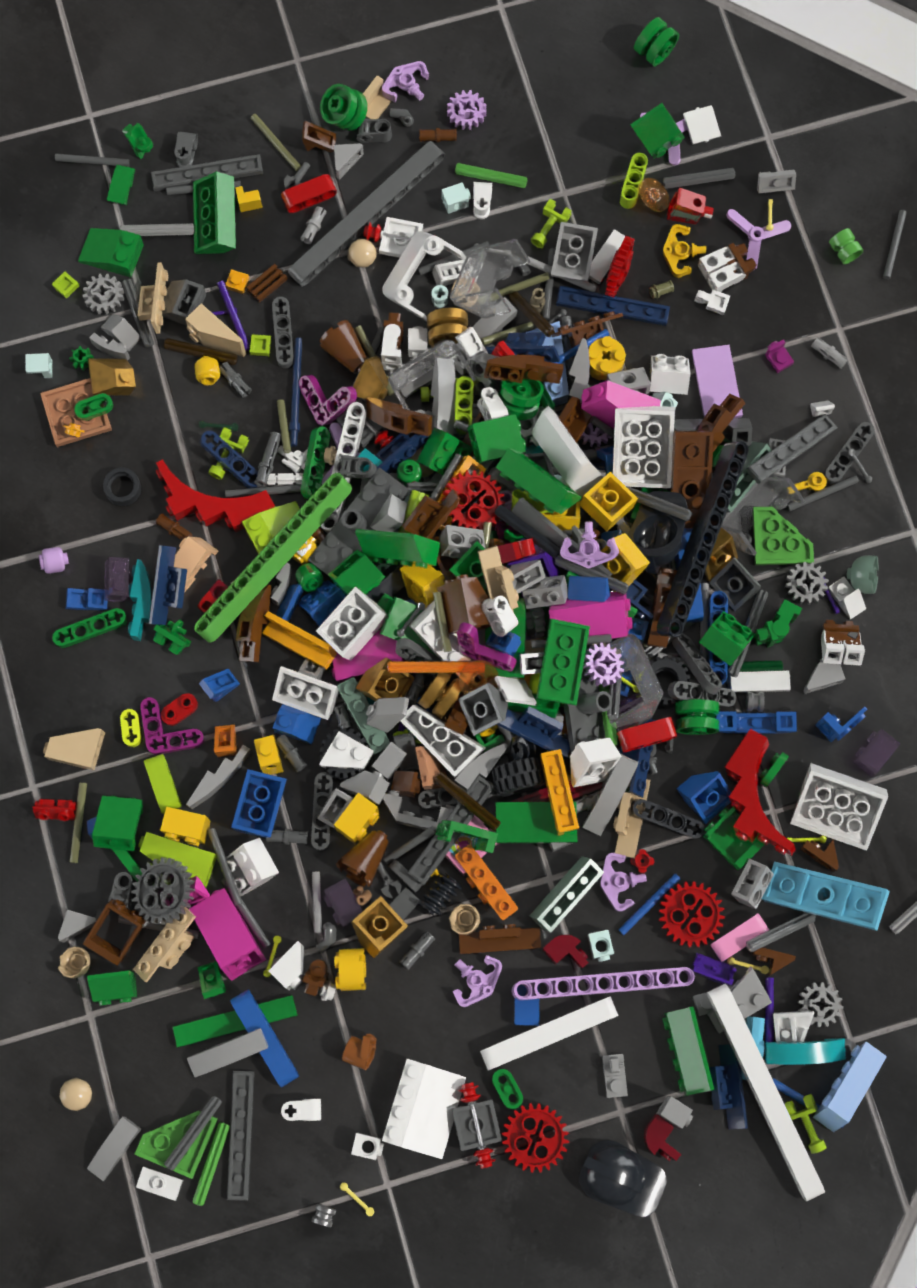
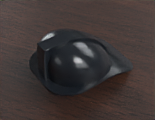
(658, 533)
(622, 1178)

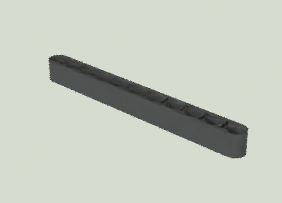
(367, 211)

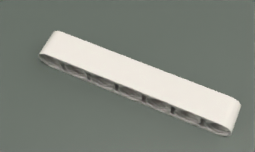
(347, 440)
(549, 1033)

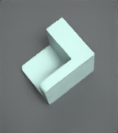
(39, 364)

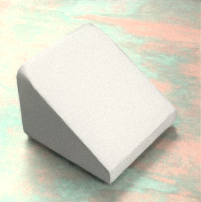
(821, 408)

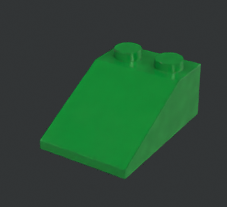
(658, 131)
(112, 250)

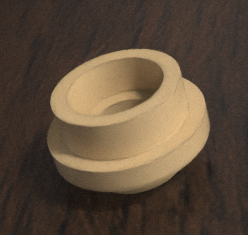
(330, 455)

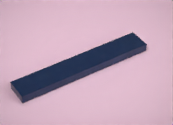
(604, 304)

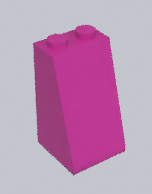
(607, 396)
(602, 617)
(373, 652)
(227, 934)

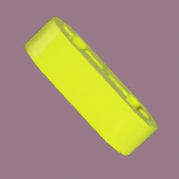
(126, 728)

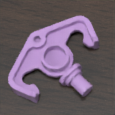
(403, 78)
(589, 551)
(616, 882)
(480, 983)

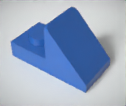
(507, 644)
(219, 684)

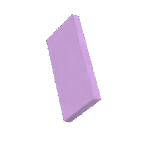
(715, 376)

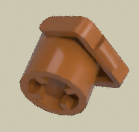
(359, 1051)

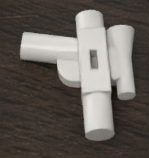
(294, 460)

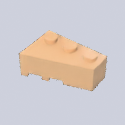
(192, 556)

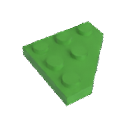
(778, 540)
(161, 1142)

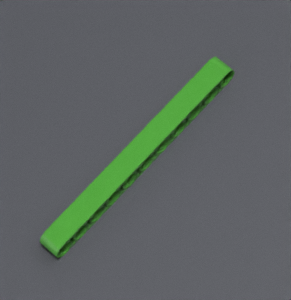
(273, 557)

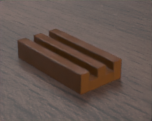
(264, 276)

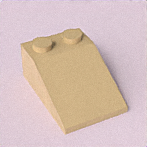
(212, 332)

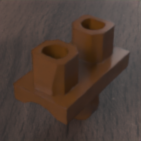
(316, 977)

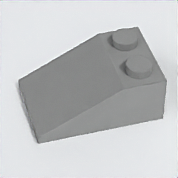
(574, 252)

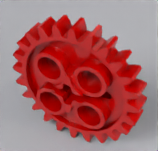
(619, 266)
(483, 512)
(706, 925)
(517, 1130)

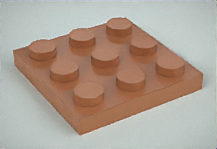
(60, 411)

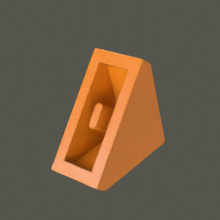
(225, 741)

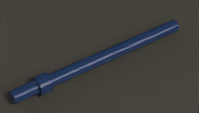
(294, 426)

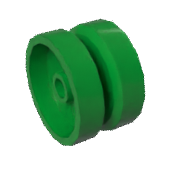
(656, 41)
(343, 107)
(522, 397)
(697, 717)

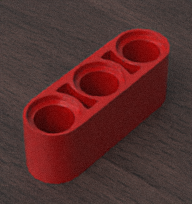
(309, 193)
(646, 734)

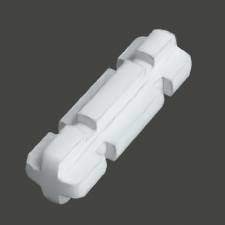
(285, 479)

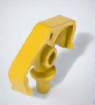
(675, 250)

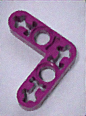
(324, 411)
(470, 647)
(151, 736)

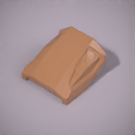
(429, 768)

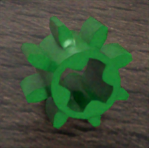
(76, 358)

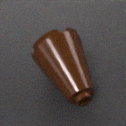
(344, 346)
(364, 858)

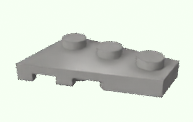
(748, 995)

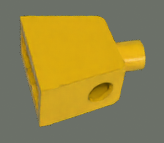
(268, 755)

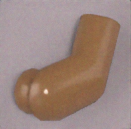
(361, 895)

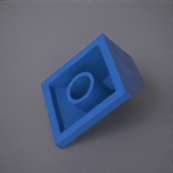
(296, 724)
(705, 794)

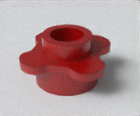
(642, 867)

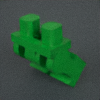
(776, 629)

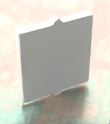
(702, 124)
(515, 690)

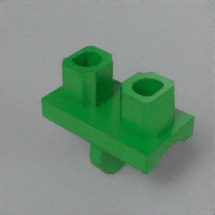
(138, 139)
(164, 632)

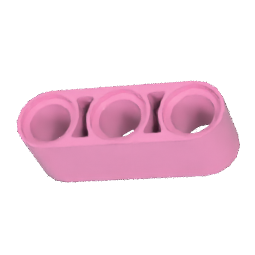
(737, 938)

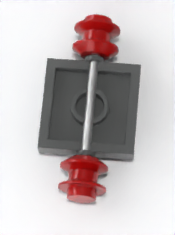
(371, 429)
(476, 1125)

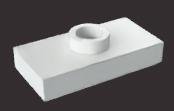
(470, 343)
(159, 1183)

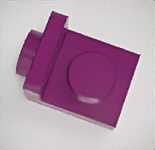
(779, 356)

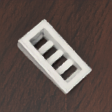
(446, 279)

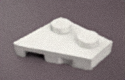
(346, 753)
(792, 1025)

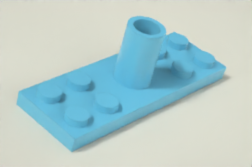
(826, 896)

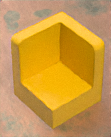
(248, 200)

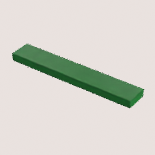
(230, 1022)

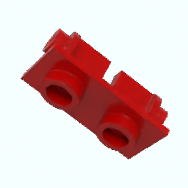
(45, 809)

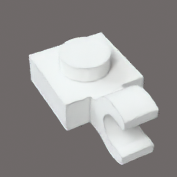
(715, 301)

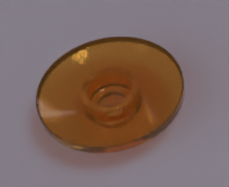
(654, 194)
(471, 670)

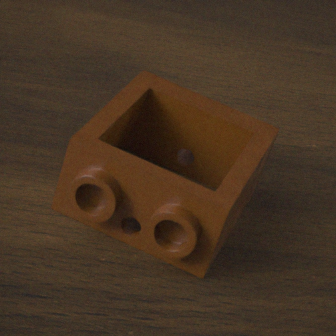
(106, 949)

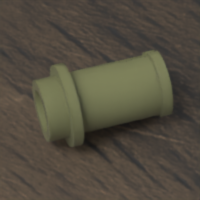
(661, 289)

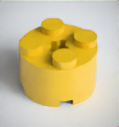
(613, 356)
(351, 969)

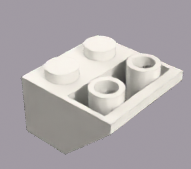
(669, 374)
(251, 866)

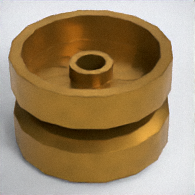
(446, 324)
(440, 692)

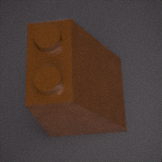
(463, 603)

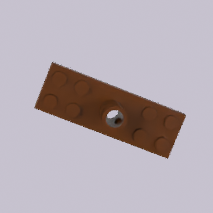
(692, 468)

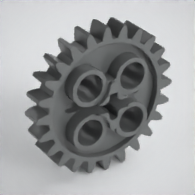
(179, 890)

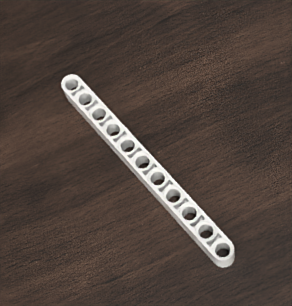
(765, 1092)

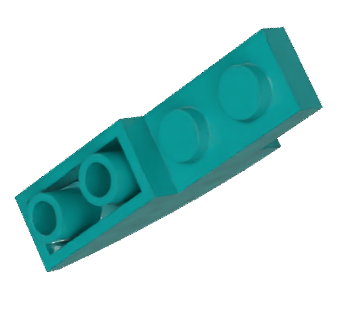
(141, 593)

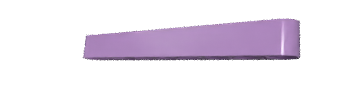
(612, 980)

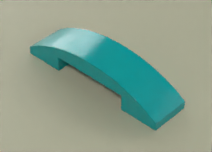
(805, 1052)

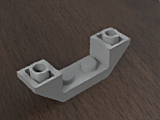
(393, 803)

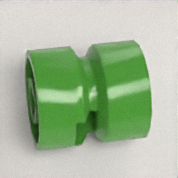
(846, 246)

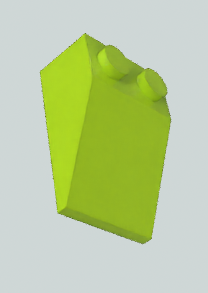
(267, 524)

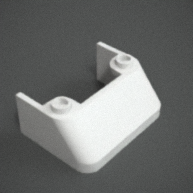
(396, 284)
(564, 453)

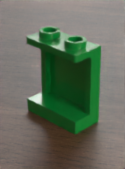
(494, 437)
(117, 823)
(485, 841)
(725, 841)

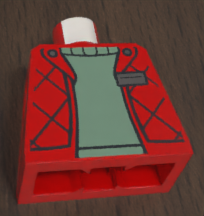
(688, 207)

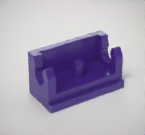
(713, 969)

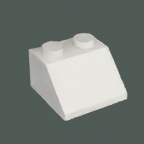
(593, 761)
(290, 967)

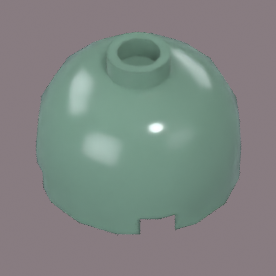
(864, 574)

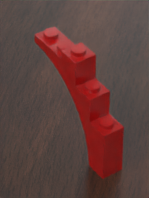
(210, 509)
(752, 822)

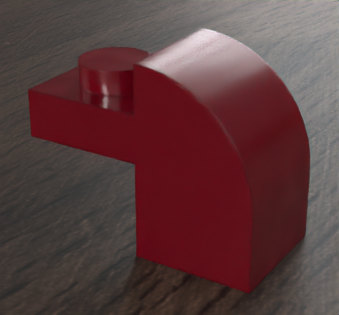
(564, 945)
(655, 1137)

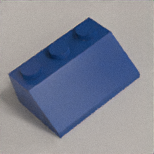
(258, 804)

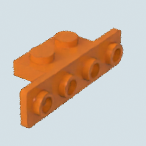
(485, 882)

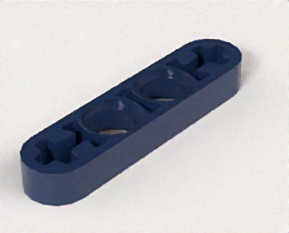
(228, 462)

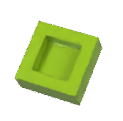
(65, 284)
(260, 345)

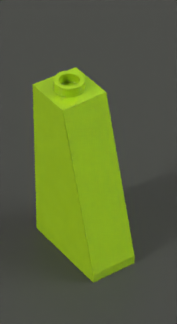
(198, 861)

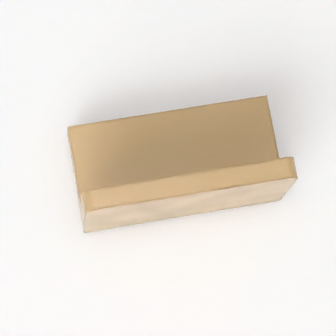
(376, 101)

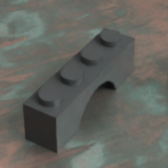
(737, 430)

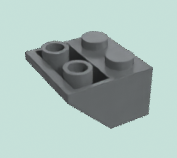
(182, 300)

